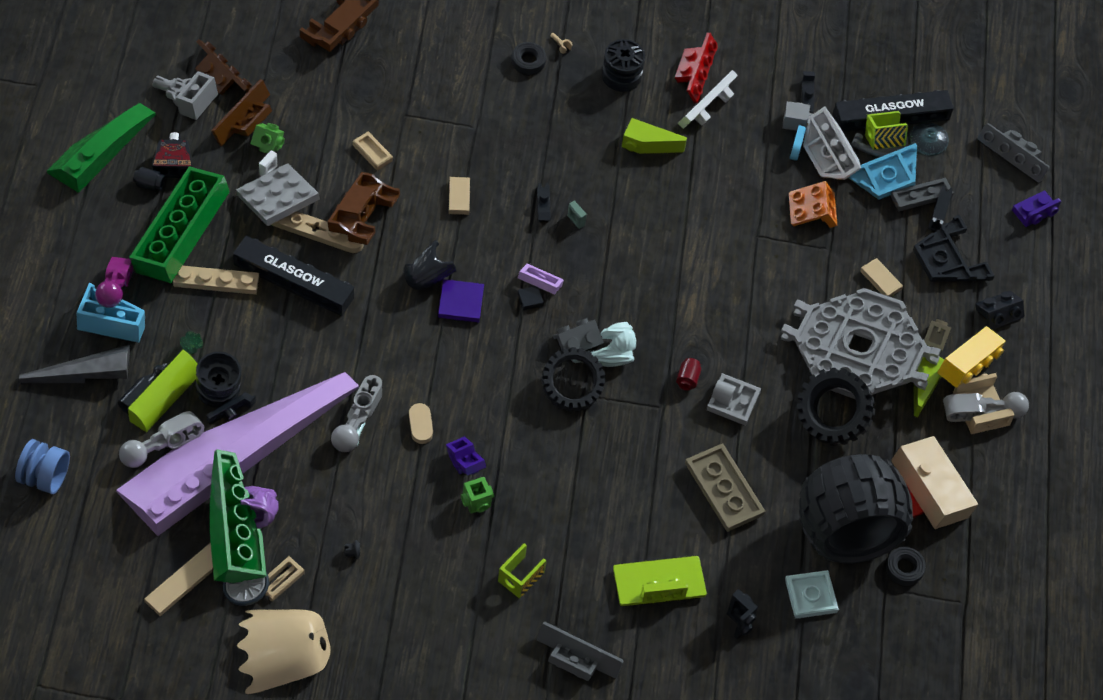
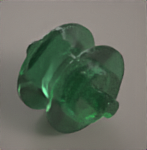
(191, 342)

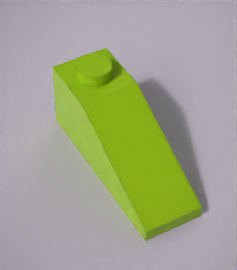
(651, 139)
(921, 396)

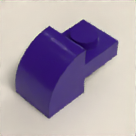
(464, 456)

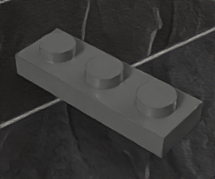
(918, 194)

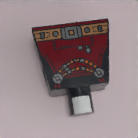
(172, 156)

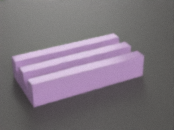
(540, 278)

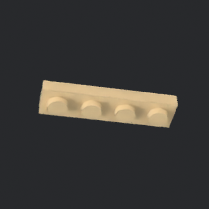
(217, 280)

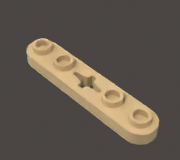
(303, 225)

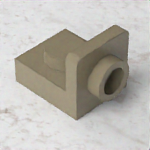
(937, 334)

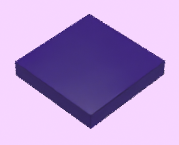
(461, 300)

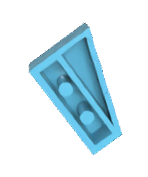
(120, 322)

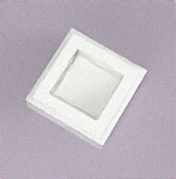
(268, 163)

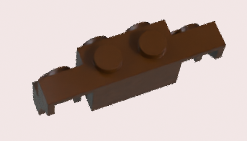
(358, 205)

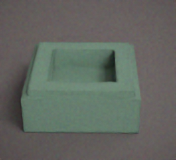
(576, 214)

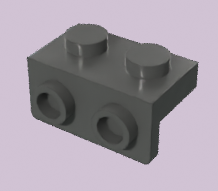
(584, 335)

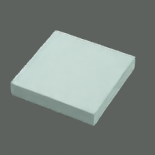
(811, 594)

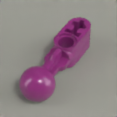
(117, 275)

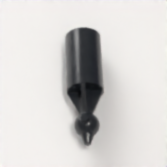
(139, 387)

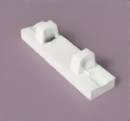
(720, 90)

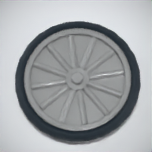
(246, 592)

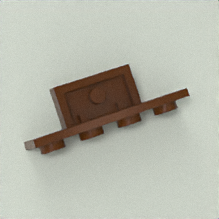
(216, 66)
(244, 115)

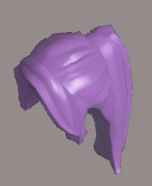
(264, 504)

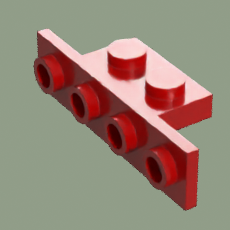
(696, 65)

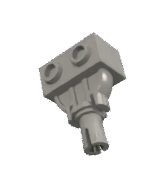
(191, 94)

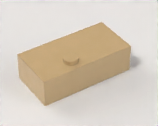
(934, 482)

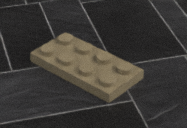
(725, 487)

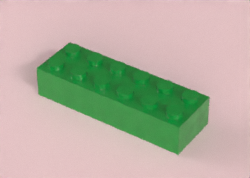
(179, 224)

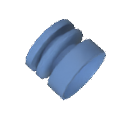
(42, 466)

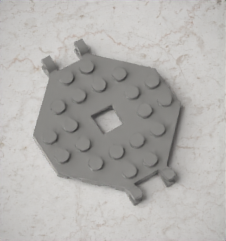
(871, 315)

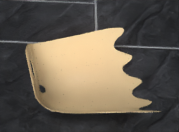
(281, 647)

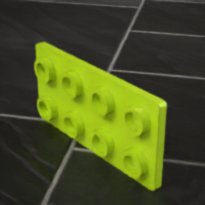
(659, 581)

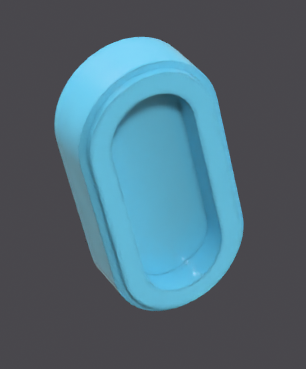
(798, 142)

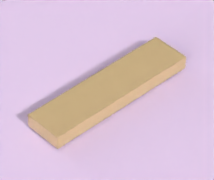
(181, 582)

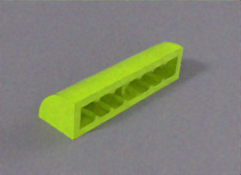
(163, 391)

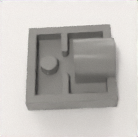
(733, 399)

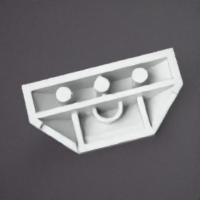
(829, 147)

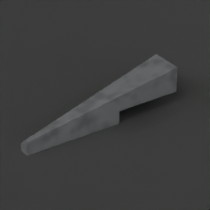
(103, 365)

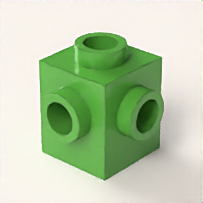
(268, 137)
(477, 495)

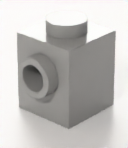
(795, 115)

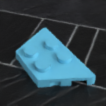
(888, 172)

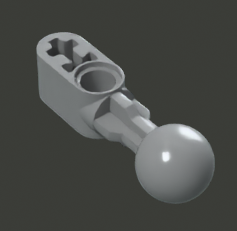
(966, 406)
(170, 434)
(345, 436)

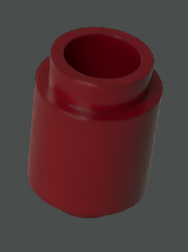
(689, 374)

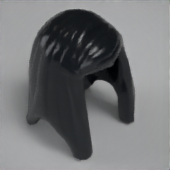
(427, 269)

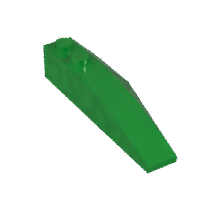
(98, 148)
(233, 532)

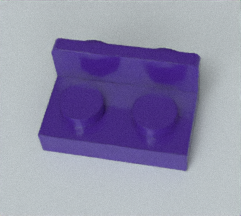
(1036, 208)

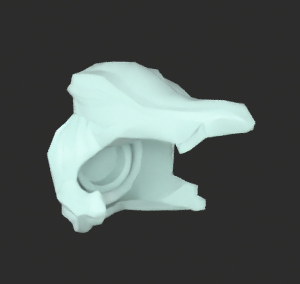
(620, 349)

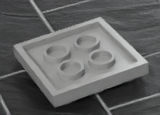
(277, 194)

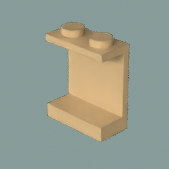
(985, 386)

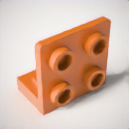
(812, 204)

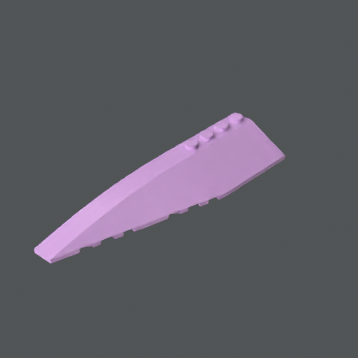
(183, 476)

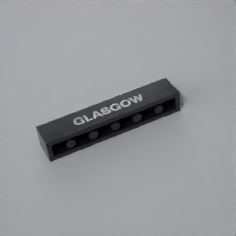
(914, 109)
(294, 275)

